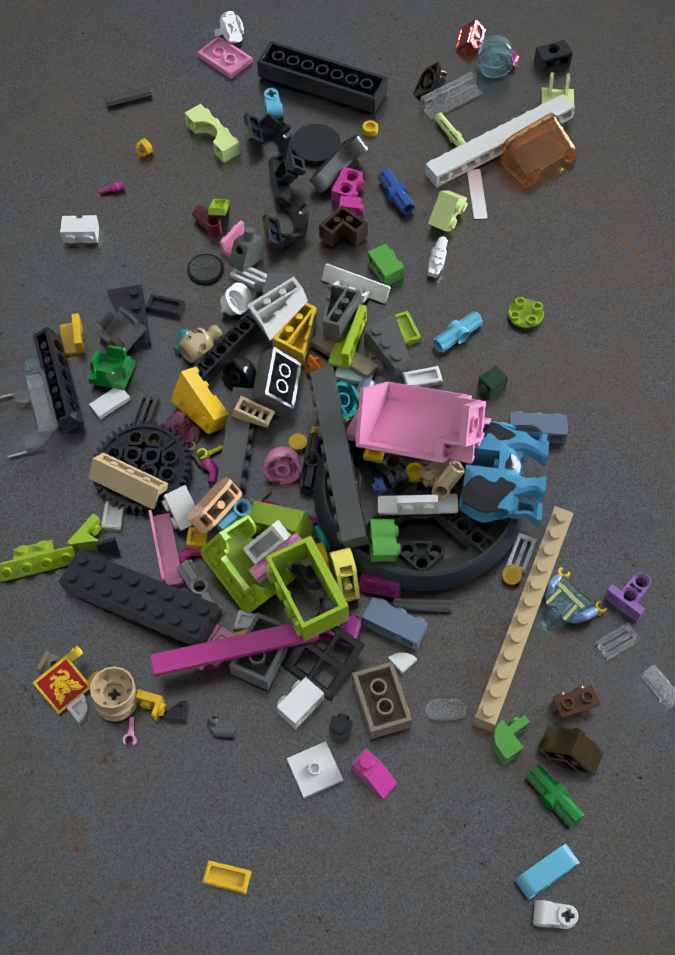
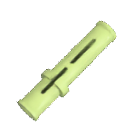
(442, 121)

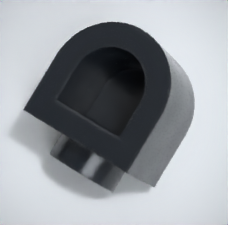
(340, 728)

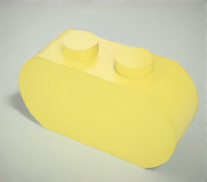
(345, 573)

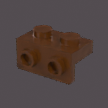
(575, 701)

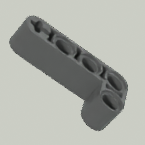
(340, 158)

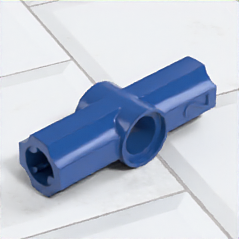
(396, 191)

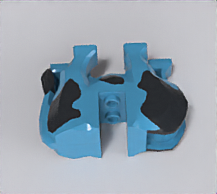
(494, 480)

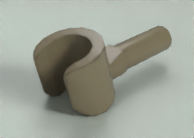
(193, 452)
(261, 498)

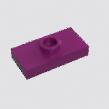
(379, 586)

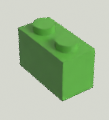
(385, 264)

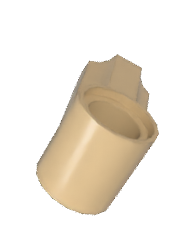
(447, 479)

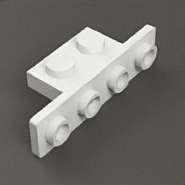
(368, 287)
(416, 504)

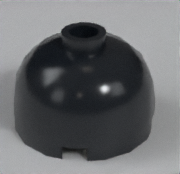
(238, 373)

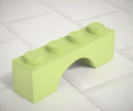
(202, 121)

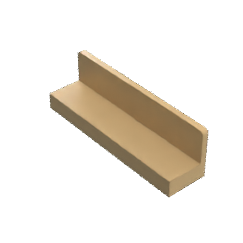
(126, 480)

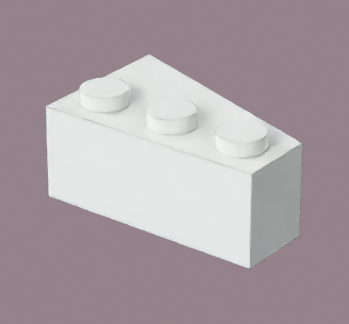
(278, 306)

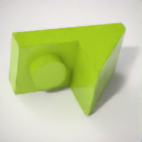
(84, 536)

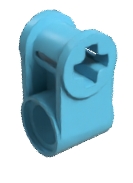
(272, 103)

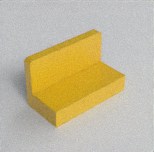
(72, 336)

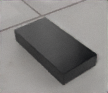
(165, 306)

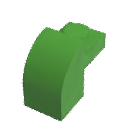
(505, 741)

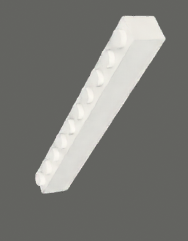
(491, 142)

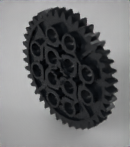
(169, 446)

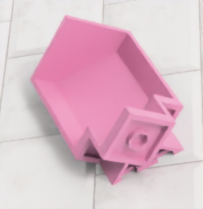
(418, 422)

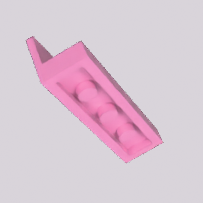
(166, 549)

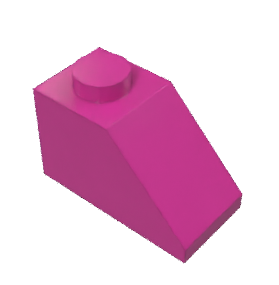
(373, 774)

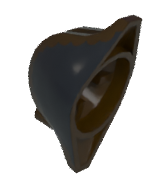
(430, 80)

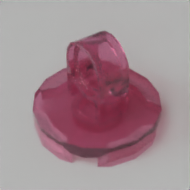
(184, 426)

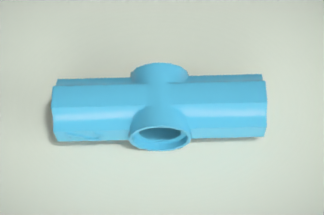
(457, 331)

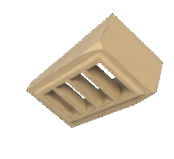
(245, 416)

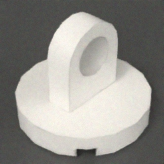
(231, 27)

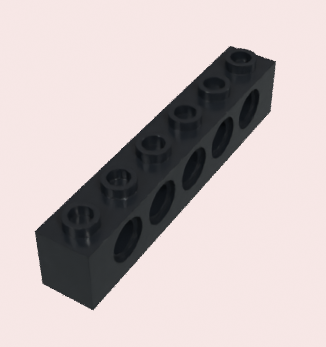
(58, 376)

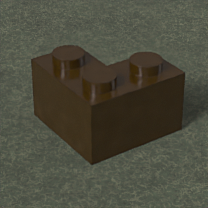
(343, 224)
(571, 747)

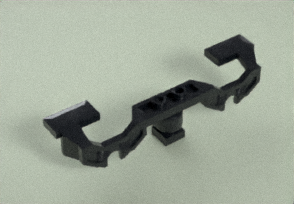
(283, 171)

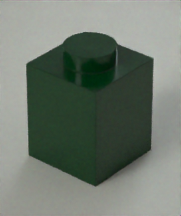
(492, 382)

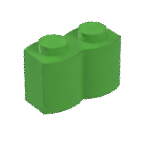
(382, 540)

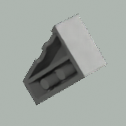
(340, 311)
(388, 345)

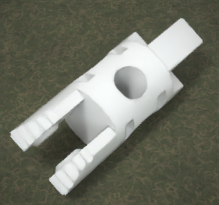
(437, 257)

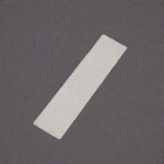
(477, 194)

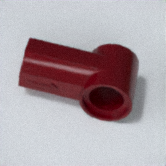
(211, 223)

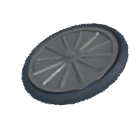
(205, 268)

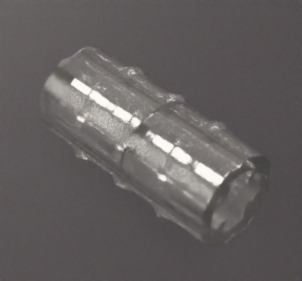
(660, 686)

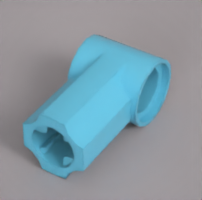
(233, 515)

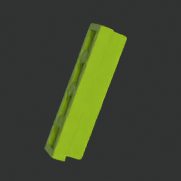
(344, 351)

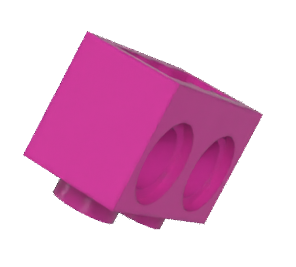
(347, 184)

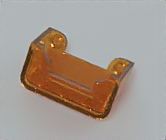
(537, 148)

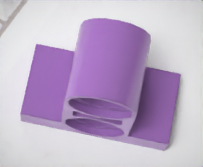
(632, 591)

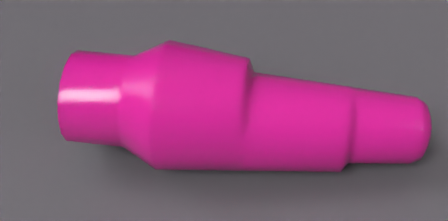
(115, 187)

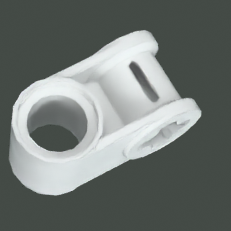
(549, 915)

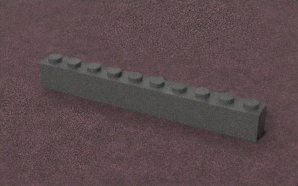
(235, 448)
(339, 459)

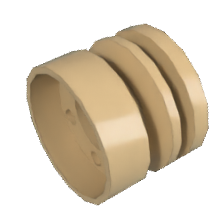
(111, 683)

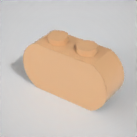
(214, 505)

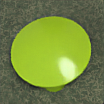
(525, 312)

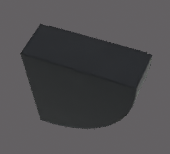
(177, 713)

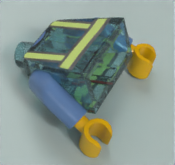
(568, 601)

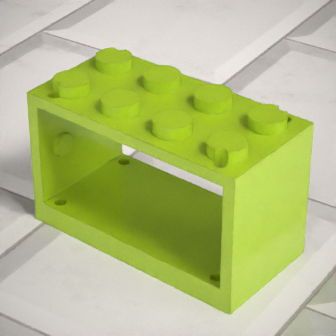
(293, 554)

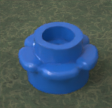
(379, 486)

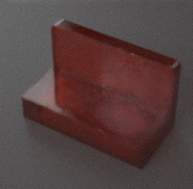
(471, 36)

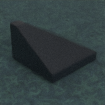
(109, 547)

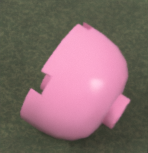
(282, 465)

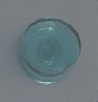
(495, 56)

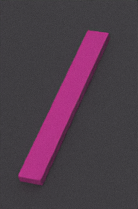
(226, 649)

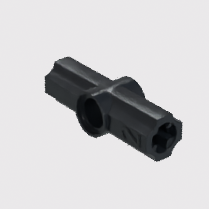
(314, 452)

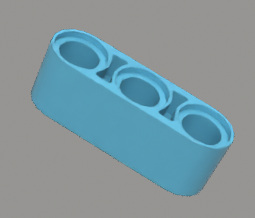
(547, 871)

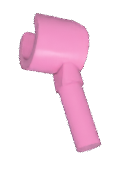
(130, 732)

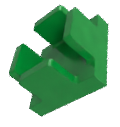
(111, 369)

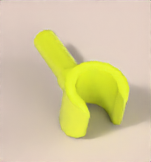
(201, 451)

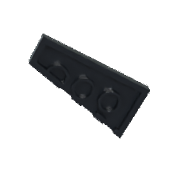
(133, 301)

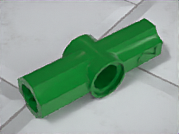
(554, 795)

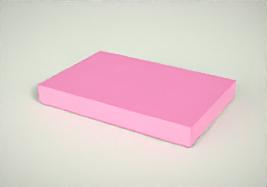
(224, 57)

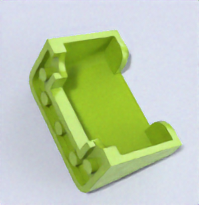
(232, 565)

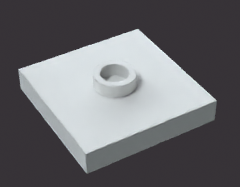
(315, 770)

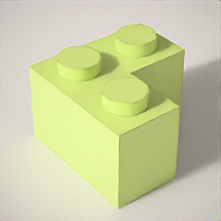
(446, 210)

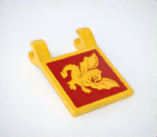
(63, 681)

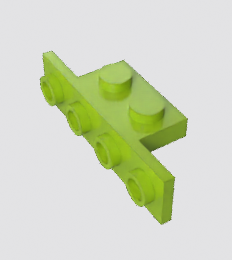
(35, 559)

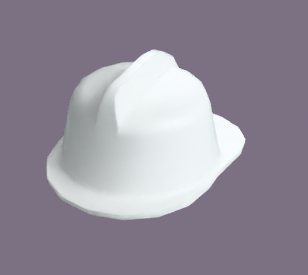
(236, 299)

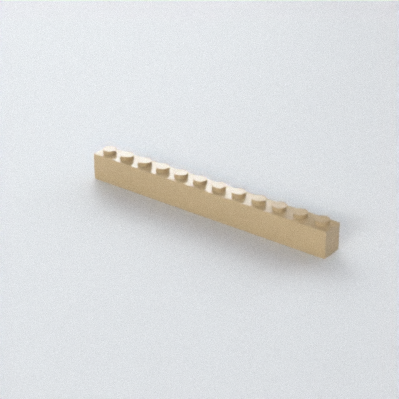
(522, 620)

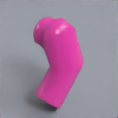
(209, 465)
(186, 553)

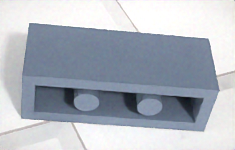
(552, 424)
(394, 623)

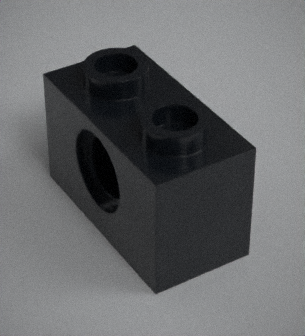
(553, 55)

